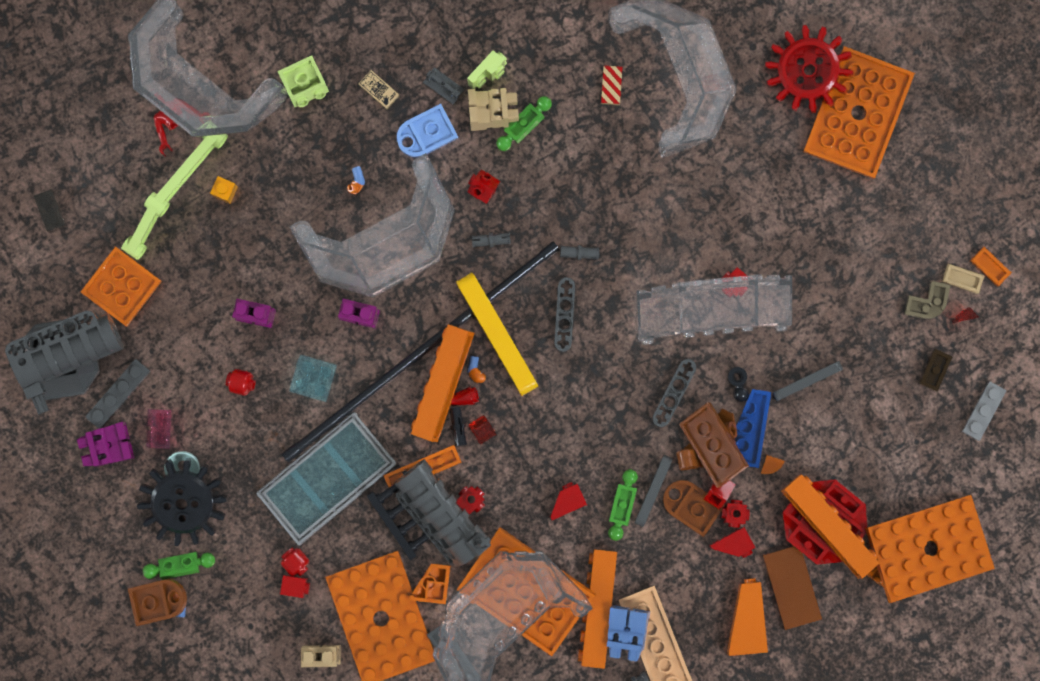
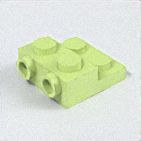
(491, 67)
(303, 82)

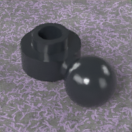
(740, 393)

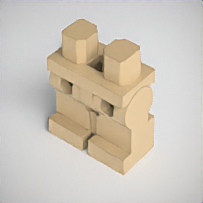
(490, 108)
(320, 656)

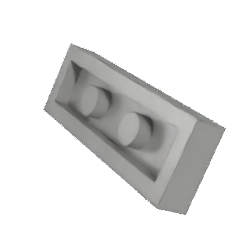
(984, 411)

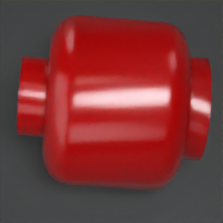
(240, 382)
(294, 562)

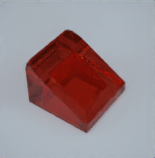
(966, 315)
(482, 429)

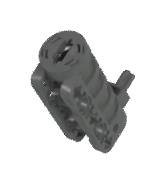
(62, 353)
(440, 515)

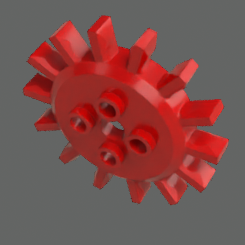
(810, 51)

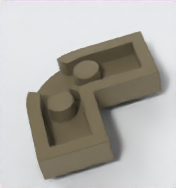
(929, 307)

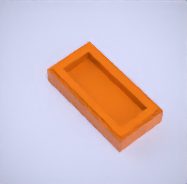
(990, 266)

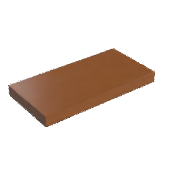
(713, 445)
(792, 587)

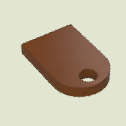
(691, 507)
(155, 601)

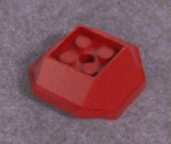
(806, 539)

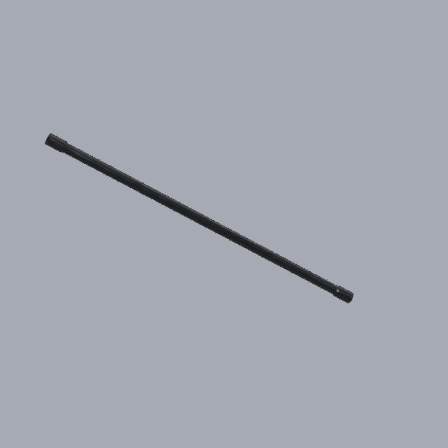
(298, 447)

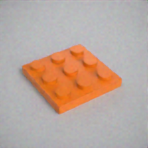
(121, 286)

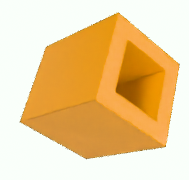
(224, 190)

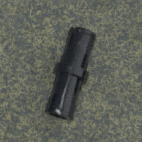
(458, 426)

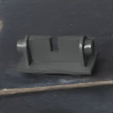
(443, 85)

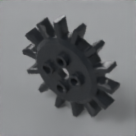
(194, 489)

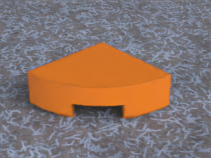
(771, 465)

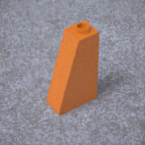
(748, 622)

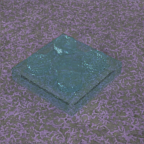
(313, 378)

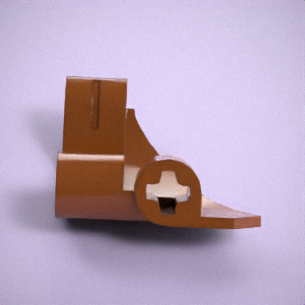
(687, 456)

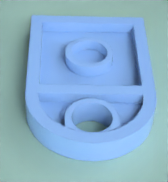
(428, 131)

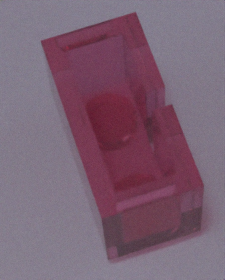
(160, 425)

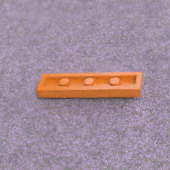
(438, 461)

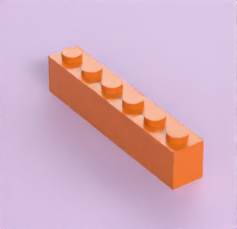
(442, 383)
(830, 527)
(597, 620)

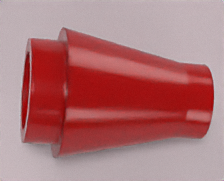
(466, 397)

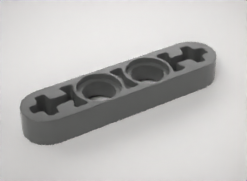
(561, 314)
(807, 381)
(676, 394)
(653, 490)

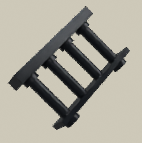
(388, 517)

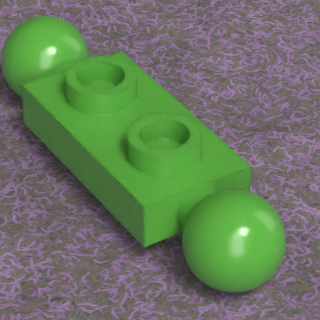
(528, 120)
(622, 504)
(178, 565)

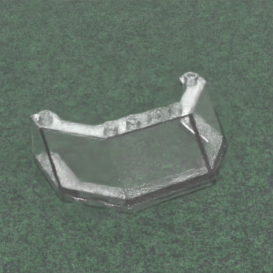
(697, 64)
(183, 90)
(389, 249)
(713, 307)
(498, 609)

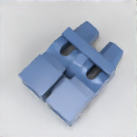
(637, 621)

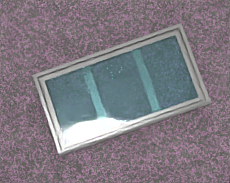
(326, 478)

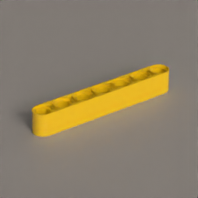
(497, 334)

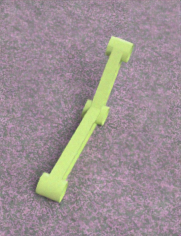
(159, 203)

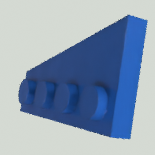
(752, 426)

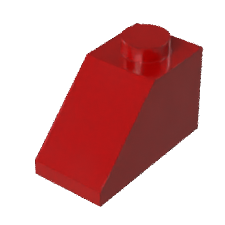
(567, 501)
(736, 544)

